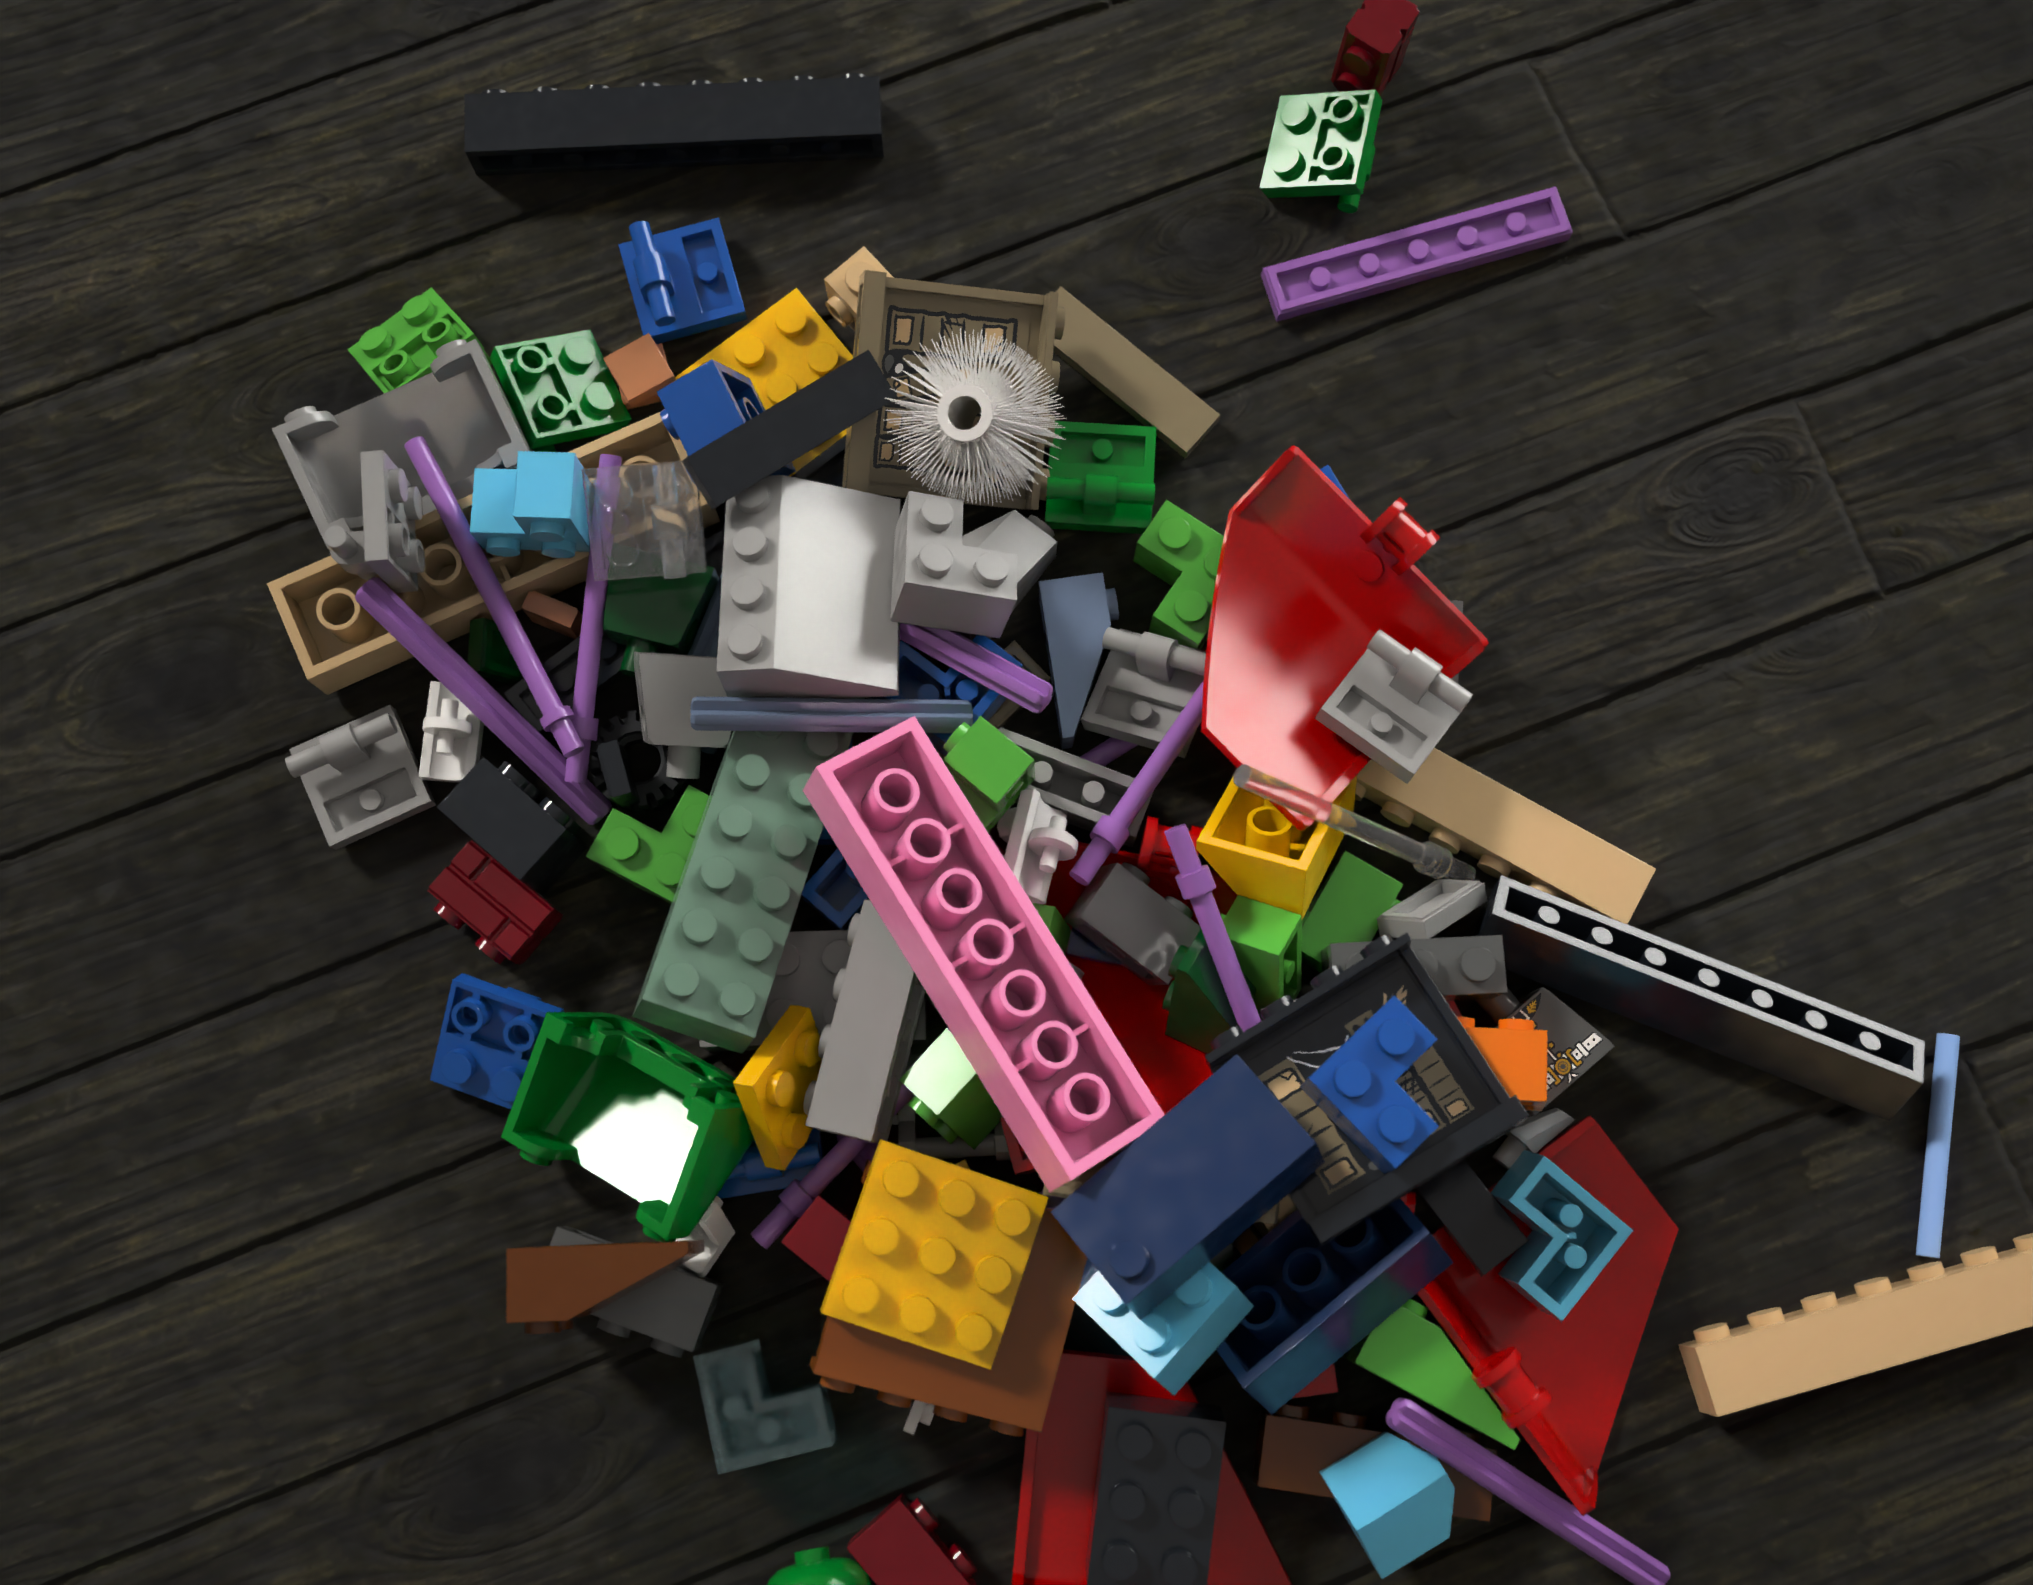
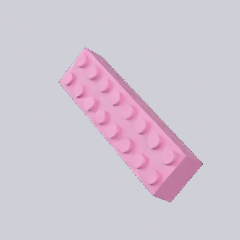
(982, 952)

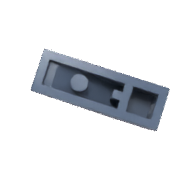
(1074, 622)

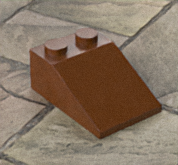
(572, 1281)

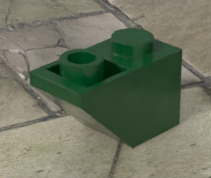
(1197, 997)

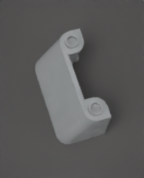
(453, 408)

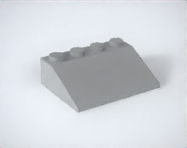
(808, 592)

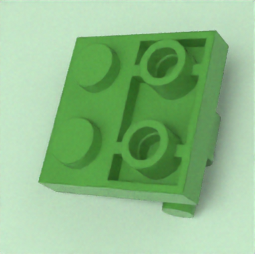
(408, 341)

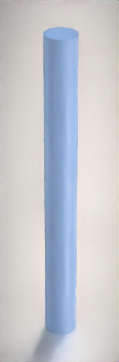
(1938, 1145)

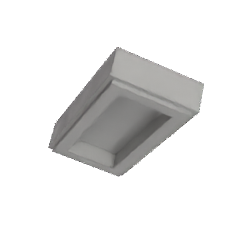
(1432, 908)

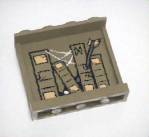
(891, 323)

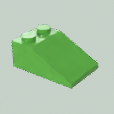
(1427, 1366)

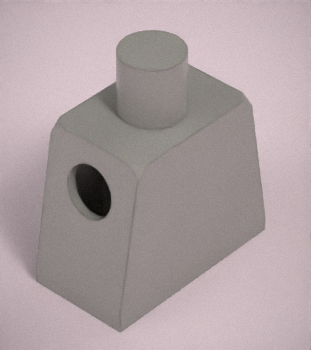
(664, 698)

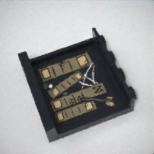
(1445, 1081)

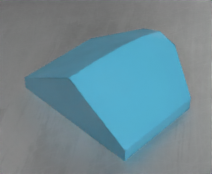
(1392, 1500)

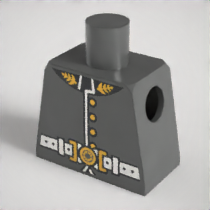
(1571, 1040)

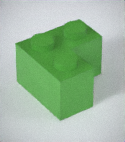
(1187, 558)
(988, 769)
(645, 855)

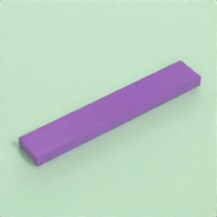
(1416, 254)

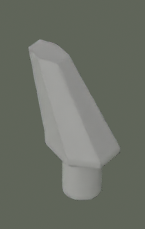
(1531, 1135)

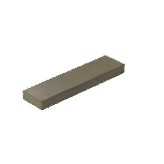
(1132, 378)

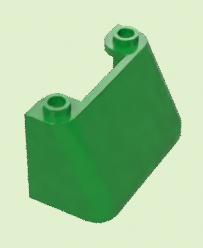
(631, 1115)

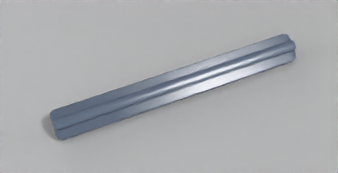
(825, 714)

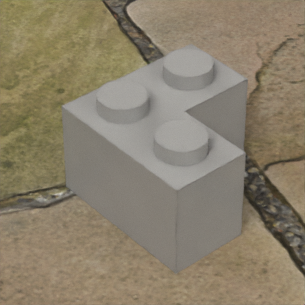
(943, 581)

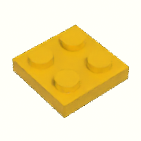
(776, 1084)

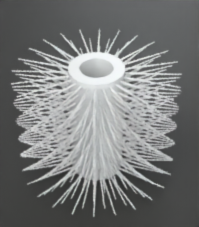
(959, 407)

